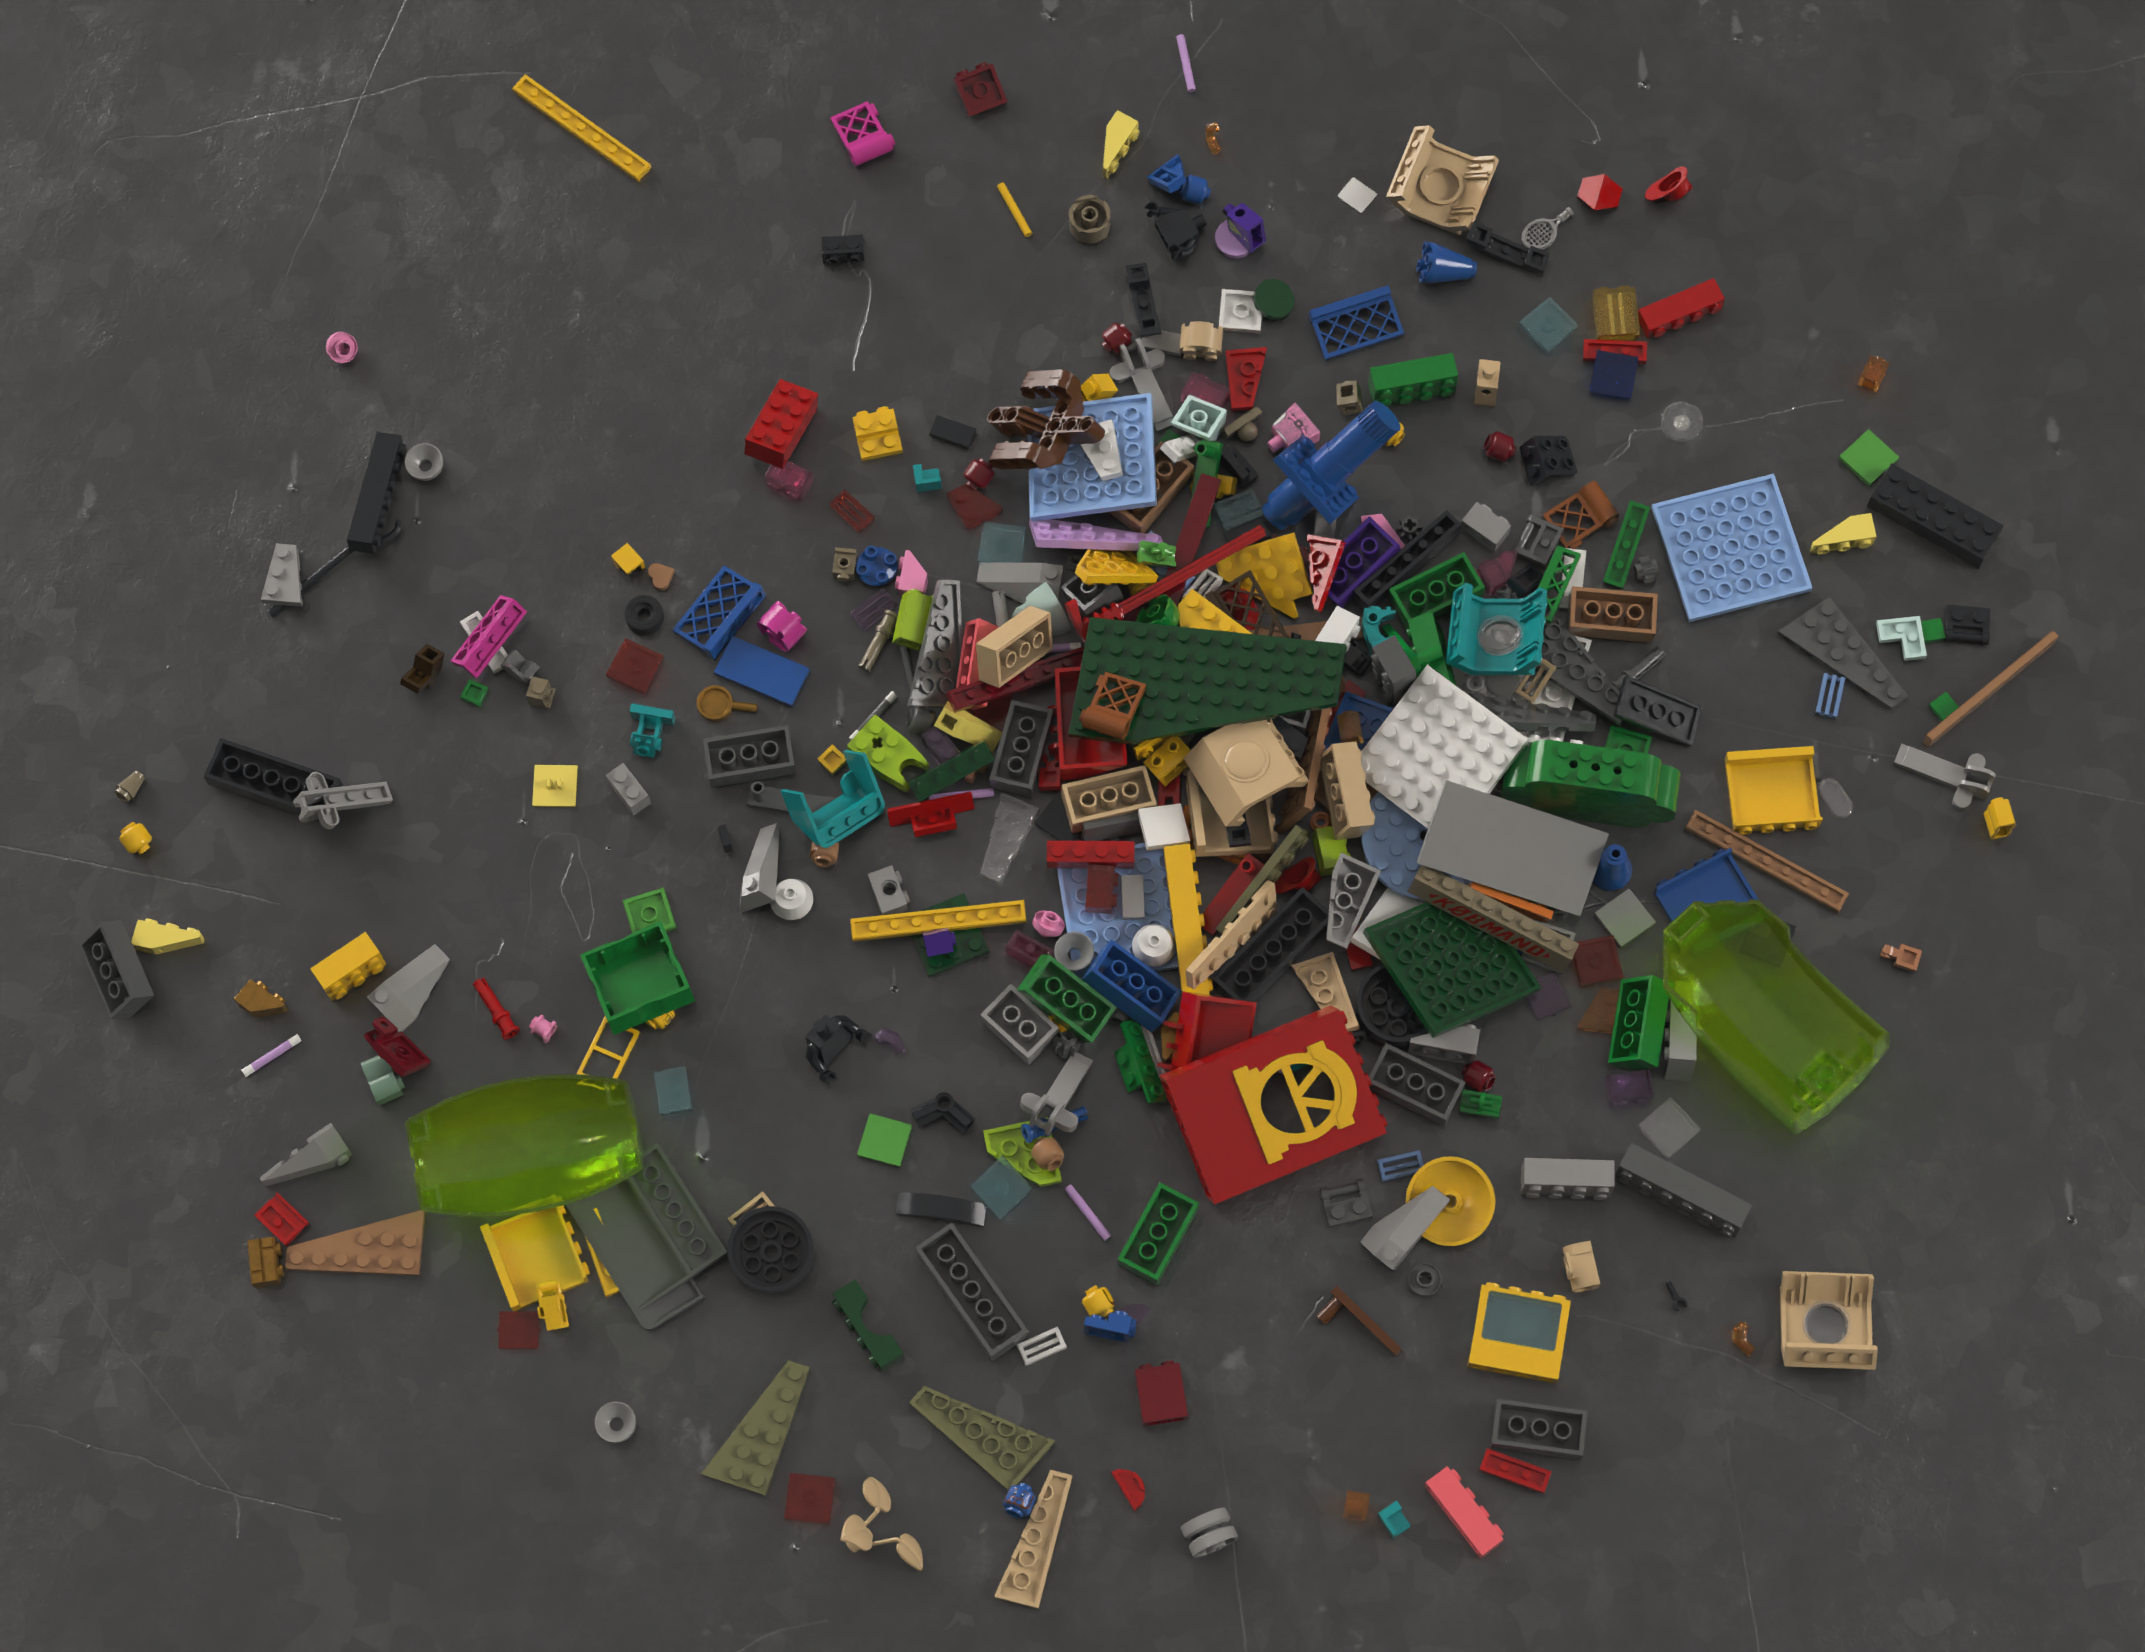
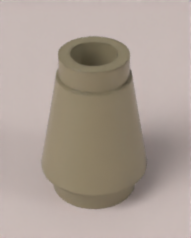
(129, 787)

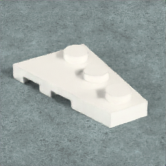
(1105, 453)

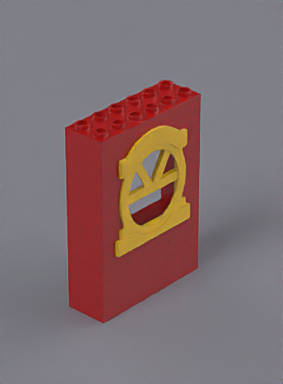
(1223, 1116)

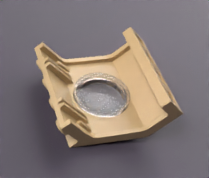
(1827, 1320)

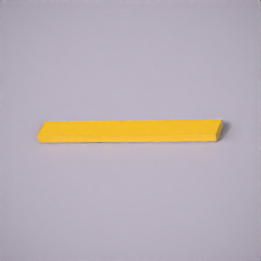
(581, 128)
(923, 921)

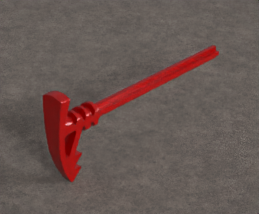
(1118, 610)

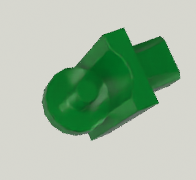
(1480, 1104)

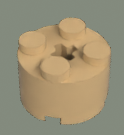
(1201, 341)

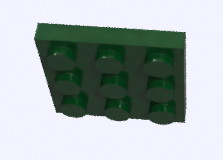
(969, 943)

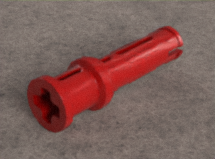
(500, 1016)

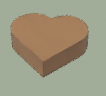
(661, 576)

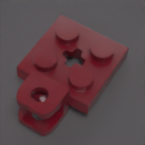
(396, 1048)

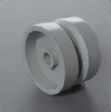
(1209, 1532)

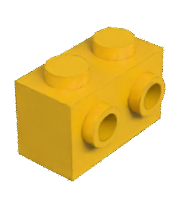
(1168, 760)

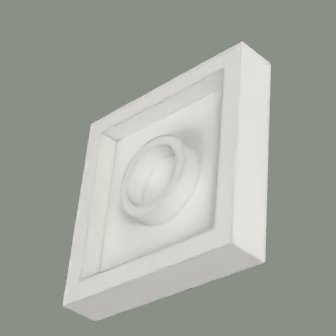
(1239, 312)
(1163, 826)

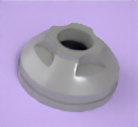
(423, 453)
(1077, 941)
(610, 1412)

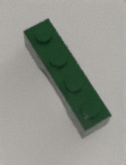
(951, 770)
(882, 1349)

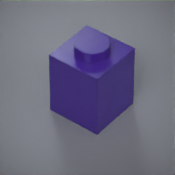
(939, 941)

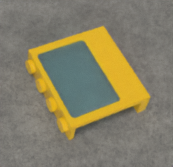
(1519, 1333)

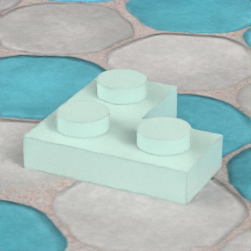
(1906, 630)

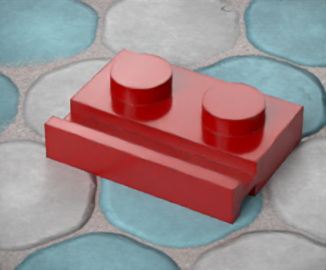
(281, 1219)

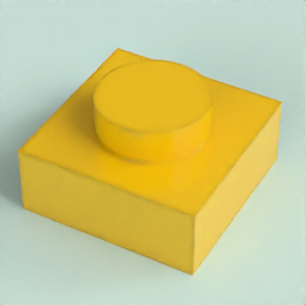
(832, 760)

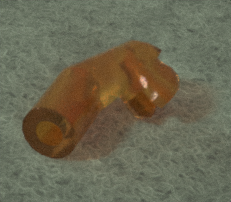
(1211, 140)
(1740, 1338)

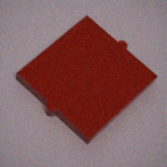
(518, 1330)

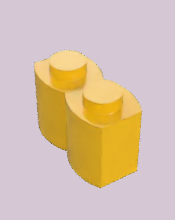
(1999, 818)

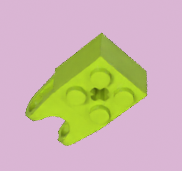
(892, 756)

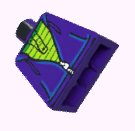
(1245, 226)

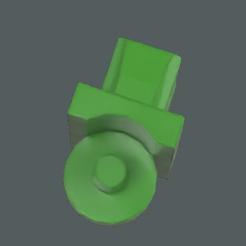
(1156, 554)

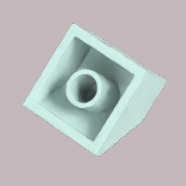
(1200, 418)

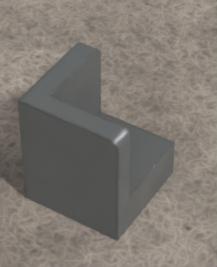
(519, 667)

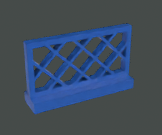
(1351, 305)
(731, 623)

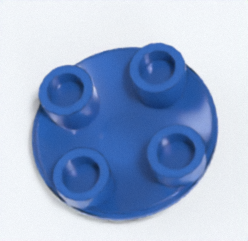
(876, 566)

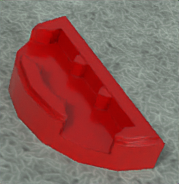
(1131, 1486)

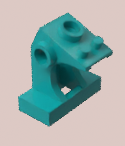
(1371, 619)
(650, 719)

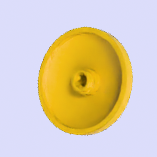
(1470, 1198)

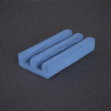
(1834, 679)
(1380, 1162)

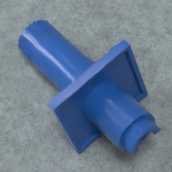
(1319, 476)

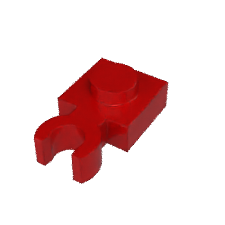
(1050, 775)

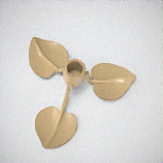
(860, 1538)

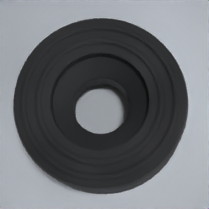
(647, 626)

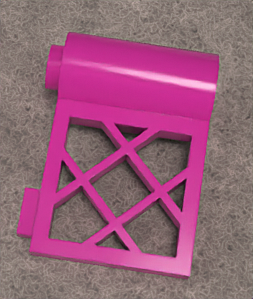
(868, 144)

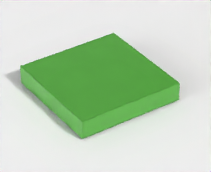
(1868, 457)
(648, 910)
(884, 1140)

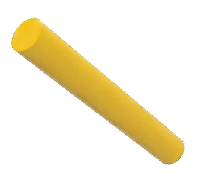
(1014, 209)

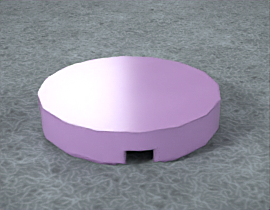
(1228, 243)

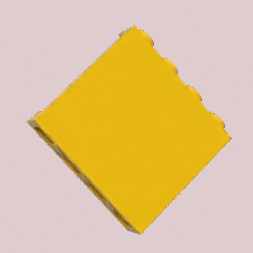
(1772, 790)
(535, 1251)

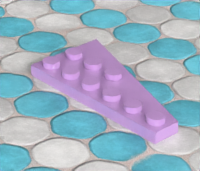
(1085, 536)

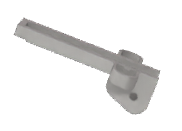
(1144, 380)
(1949, 773)
(337, 799)
(1058, 1097)

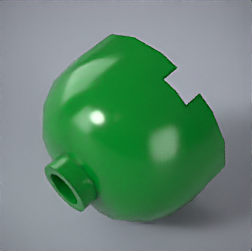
(1161, 611)

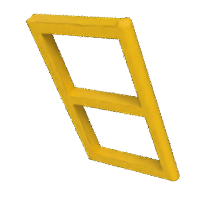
(622, 1059)

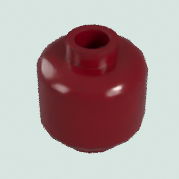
(1116, 336)
(1499, 446)
(979, 474)
(1478, 1076)

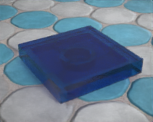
(1613, 374)

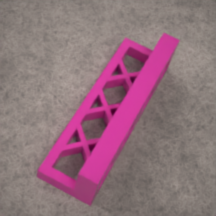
(489, 636)

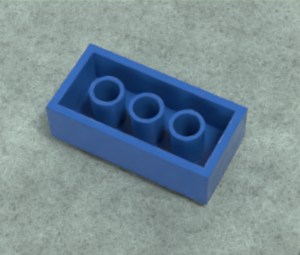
(1131, 986)

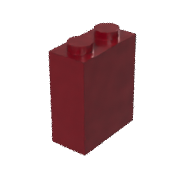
(1161, 1393)

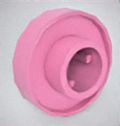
(341, 347)
(1048, 923)

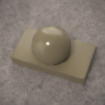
(1243, 426)

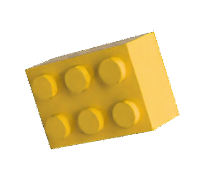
(348, 967)

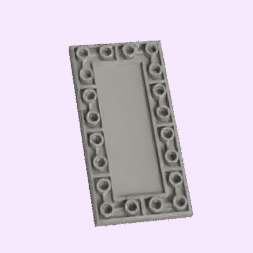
(1512, 848)

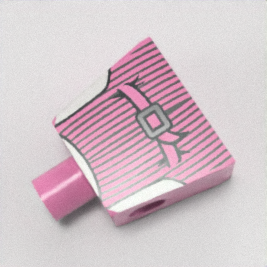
(1291, 427)

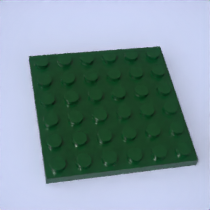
(1449, 967)

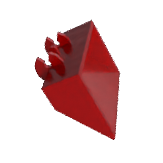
(1079, 756)
(1208, 1026)

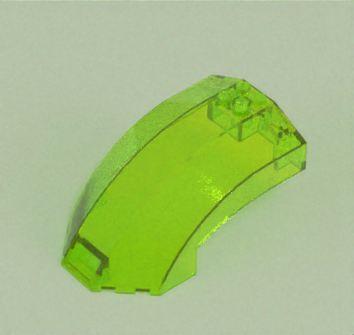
(1767, 1010)

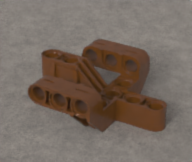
(1056, 432)

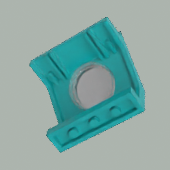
(1496, 633)

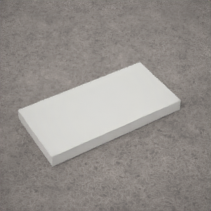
(1386, 907)

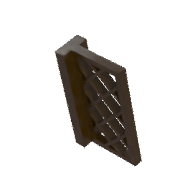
(1217, 600)

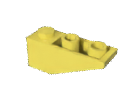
(1119, 134)
(1852, 532)
(967, 727)
(159, 938)

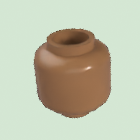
(824, 856)
(1047, 1153)

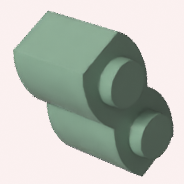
(382, 1080)

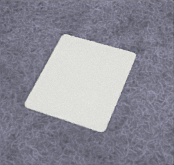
(1357, 195)

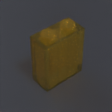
(1615, 313)

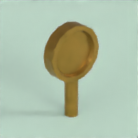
(717, 704)

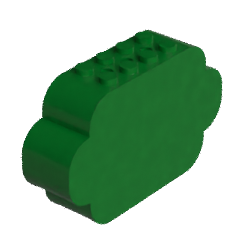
(1593, 784)

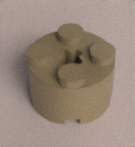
(1089, 219)

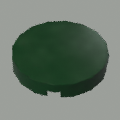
(1273, 299)

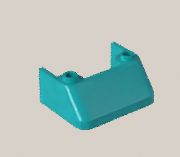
(846, 813)

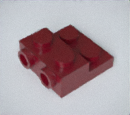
(979, 89)

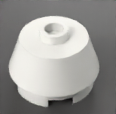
(792, 899)
(1154, 945)

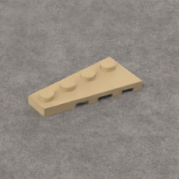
(1326, 986)

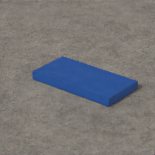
(762, 671)

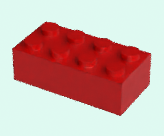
(781, 423)

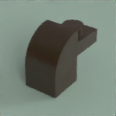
(425, 669)

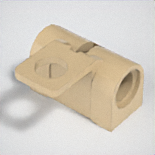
(1581, 1266)

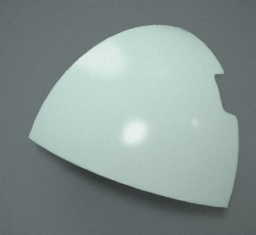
(1046, 600)

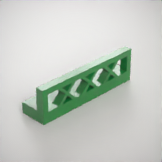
(1548, 581)

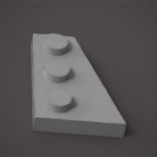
(283, 577)

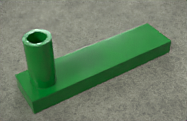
(1207, 463)
(1626, 544)
(1416, 660)

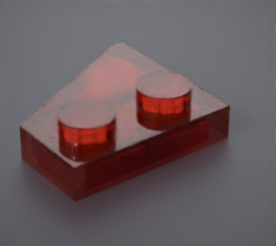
(972, 506)

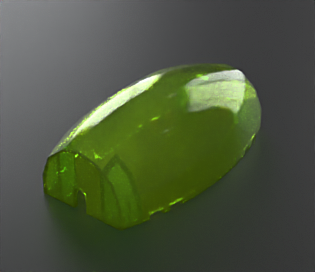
(524, 1145)

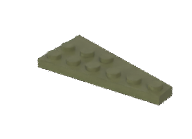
(1271, 871)
(992, 1442)
(756, 1444)

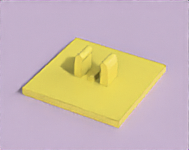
(555, 786)

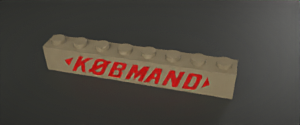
(1493, 918)

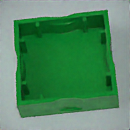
(637, 978)

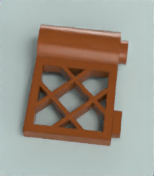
(1597, 507)
(1105, 718)

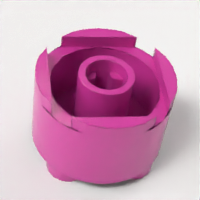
(781, 626)

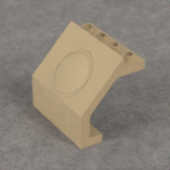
(1440, 182)
(1243, 767)

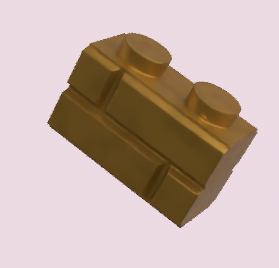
(264, 1262)

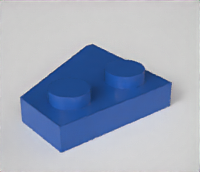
(1169, 175)

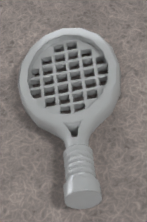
(1551, 223)

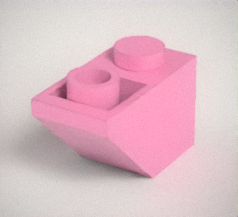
(912, 575)

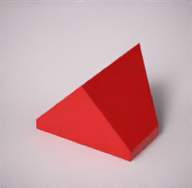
(1600, 192)

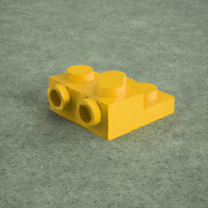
(877, 433)

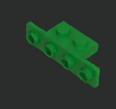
(1137, 1064)

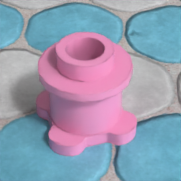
(543, 1028)

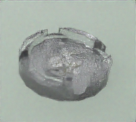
(1682, 421)

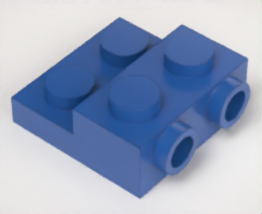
(1118, 1327)

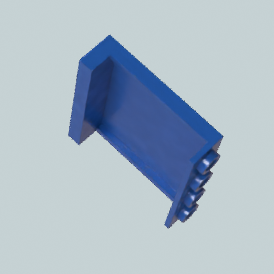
(1707, 882)

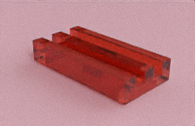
(863, 523)

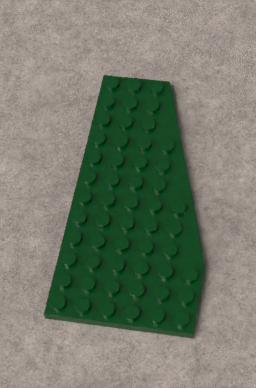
(1203, 677)

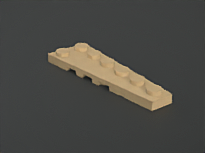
(1234, 935)
(1031, 1560)

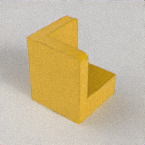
(627, 559)

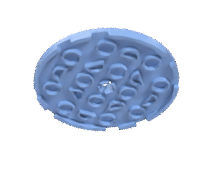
(1395, 846)

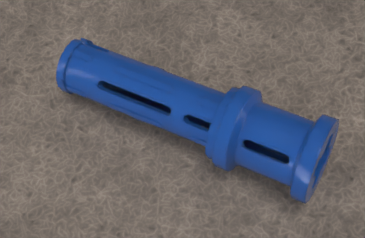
(1032, 1133)

